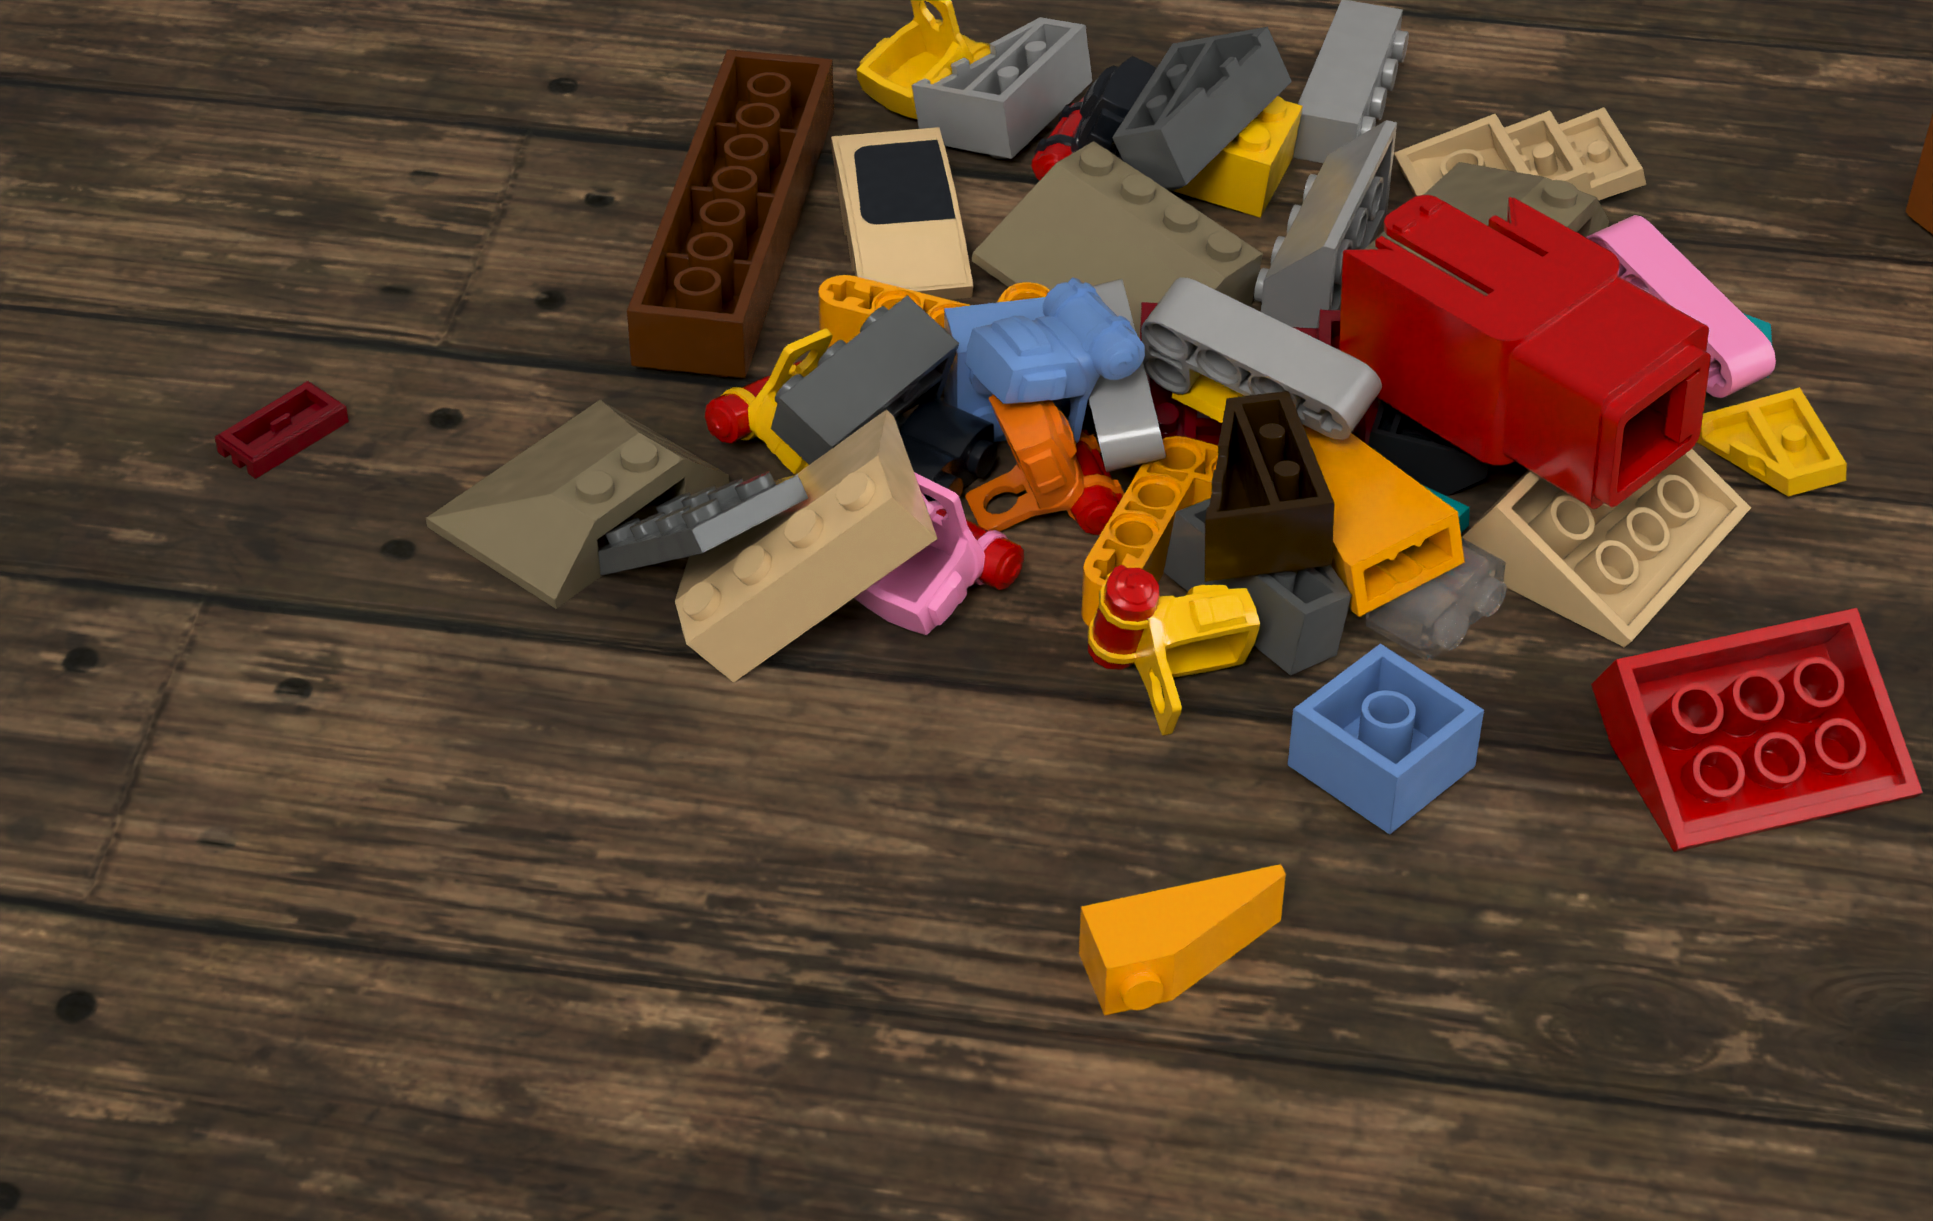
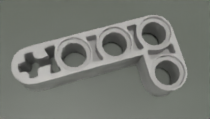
(1216, 336)
(1124, 407)

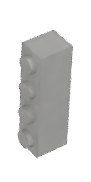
(1350, 78)

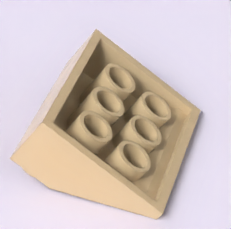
(811, 559)
(1609, 563)

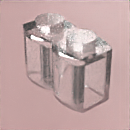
(1443, 608)

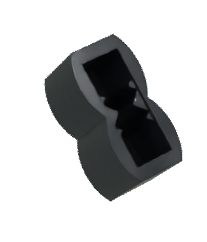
(948, 445)

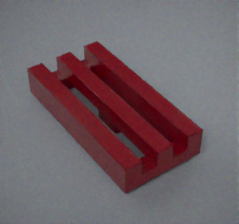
(282, 429)

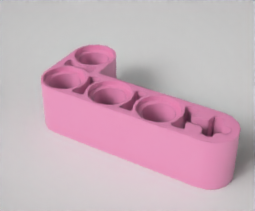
(1652, 263)

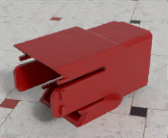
(1544, 370)

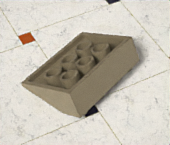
(1112, 223)

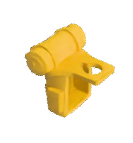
(916, 52)

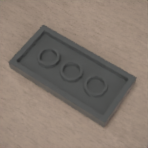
(698, 521)

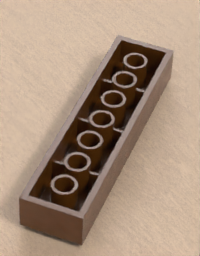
(732, 215)

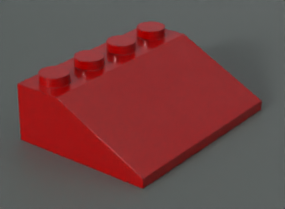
(1757, 729)

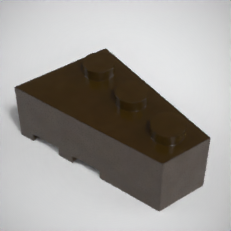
(1266, 494)

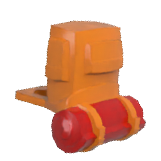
(1050, 469)

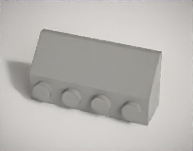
(1338, 213)

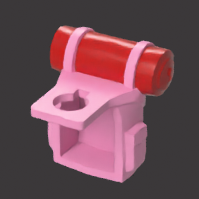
(937, 578)

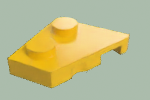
(1776, 442)

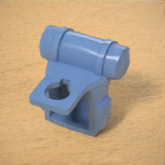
(1057, 352)

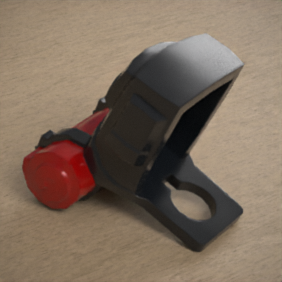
(1095, 115)

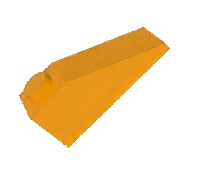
(1168, 939)

